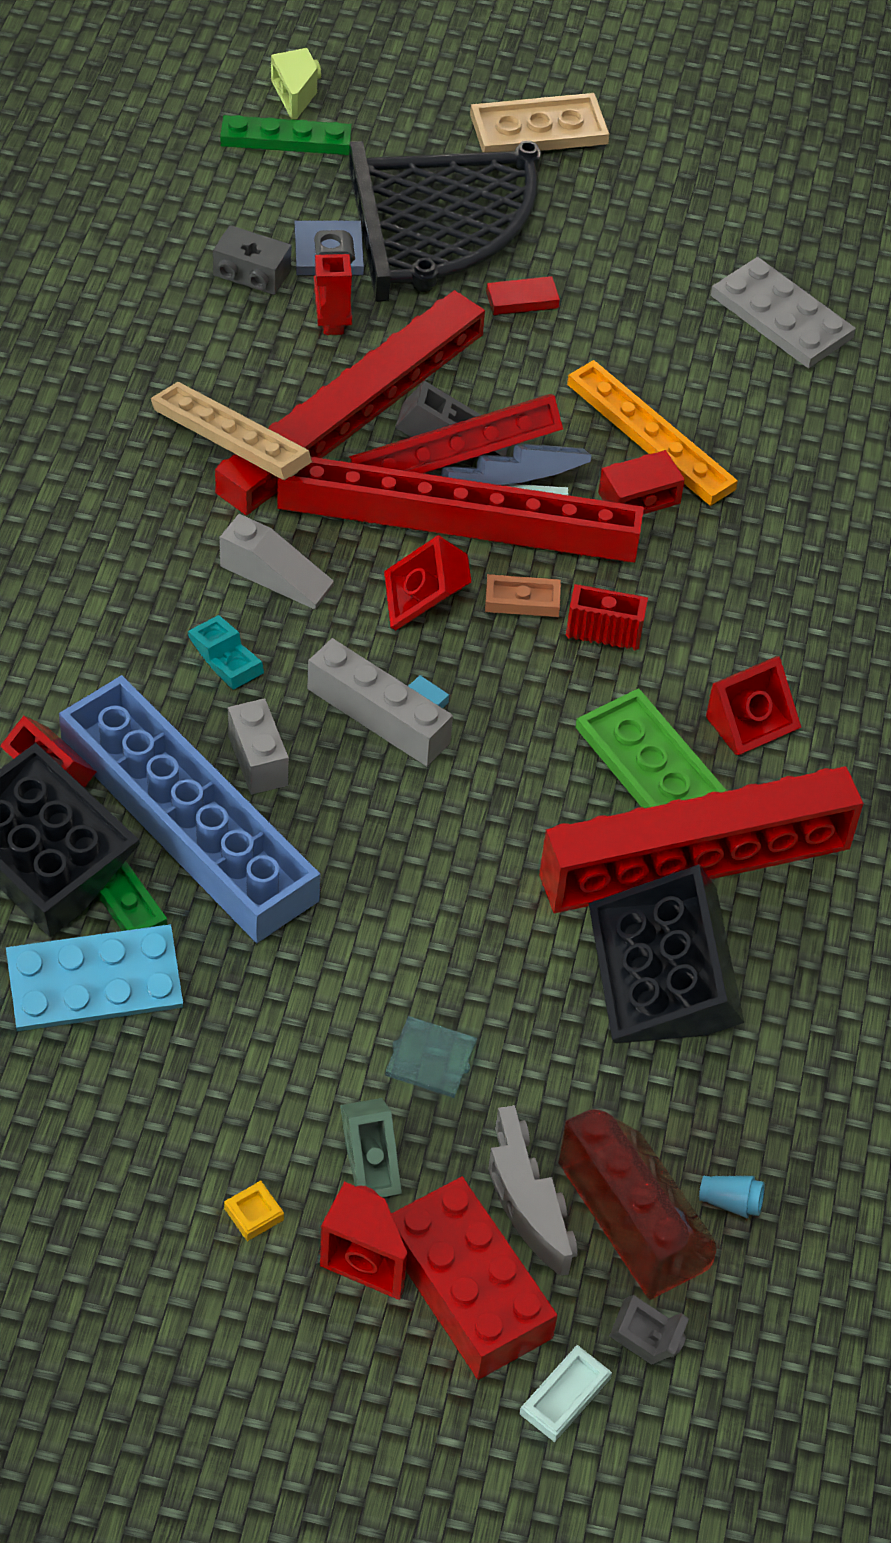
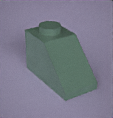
(371, 1146)

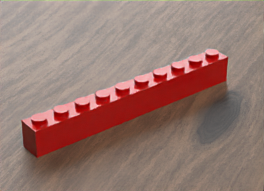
(359, 394)
(464, 508)

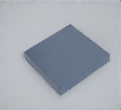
(305, 244)

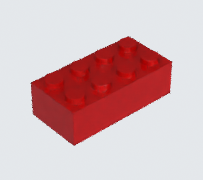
(473, 1278)

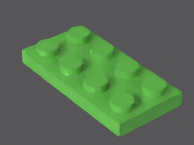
(646, 752)

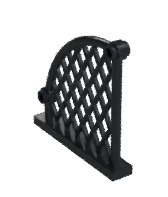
(424, 272)

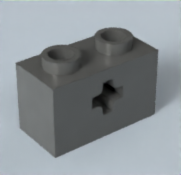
(252, 259)

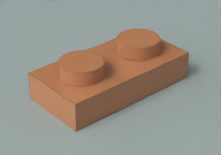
(522, 595)

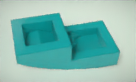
(224, 653)

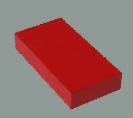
(522, 295)

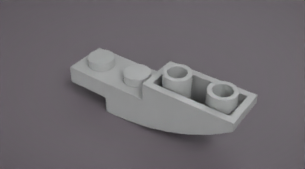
(527, 1199)

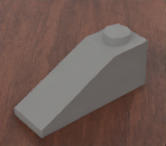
(272, 562)

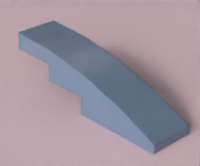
(527, 464)

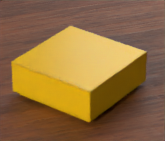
(254, 1210)

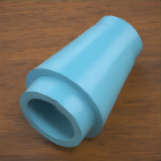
(733, 1193)

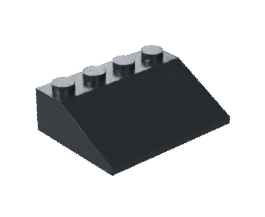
(55, 841)
(666, 959)

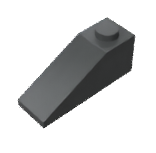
(433, 409)

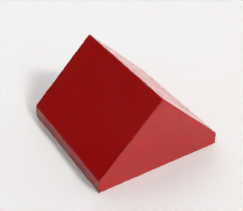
(753, 706)

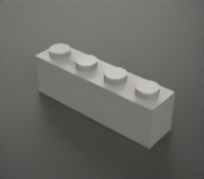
(379, 702)

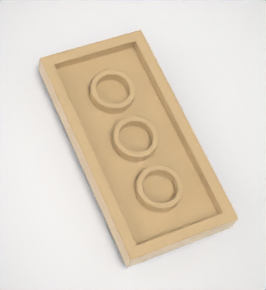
(547, 121)

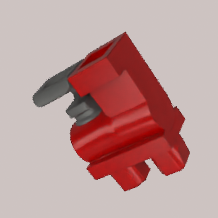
(333, 281)

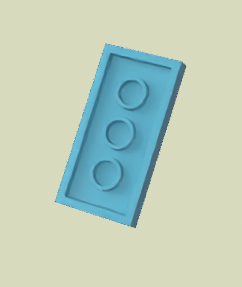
(94, 977)

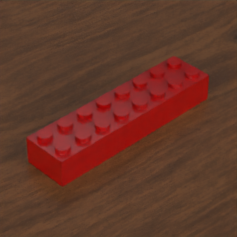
(719, 831)

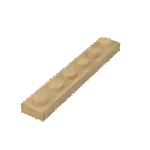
(231, 430)

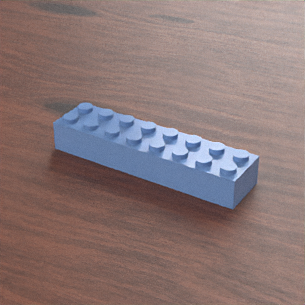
(190, 809)

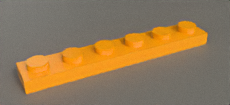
(651, 431)

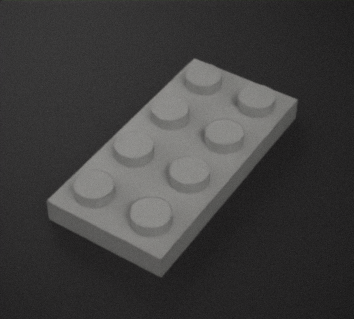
(783, 312)

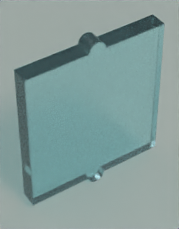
(431, 1057)

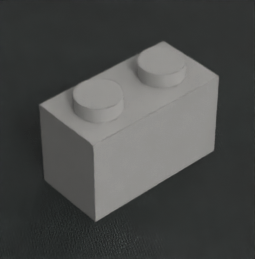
(258, 746)

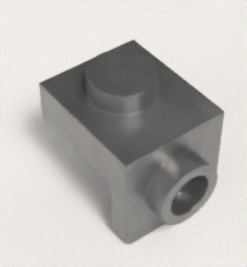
(648, 1330)

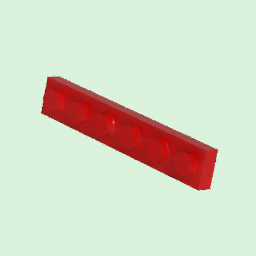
(467, 438)

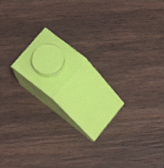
(295, 79)

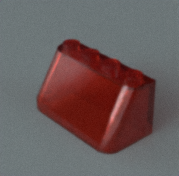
(635, 1202)

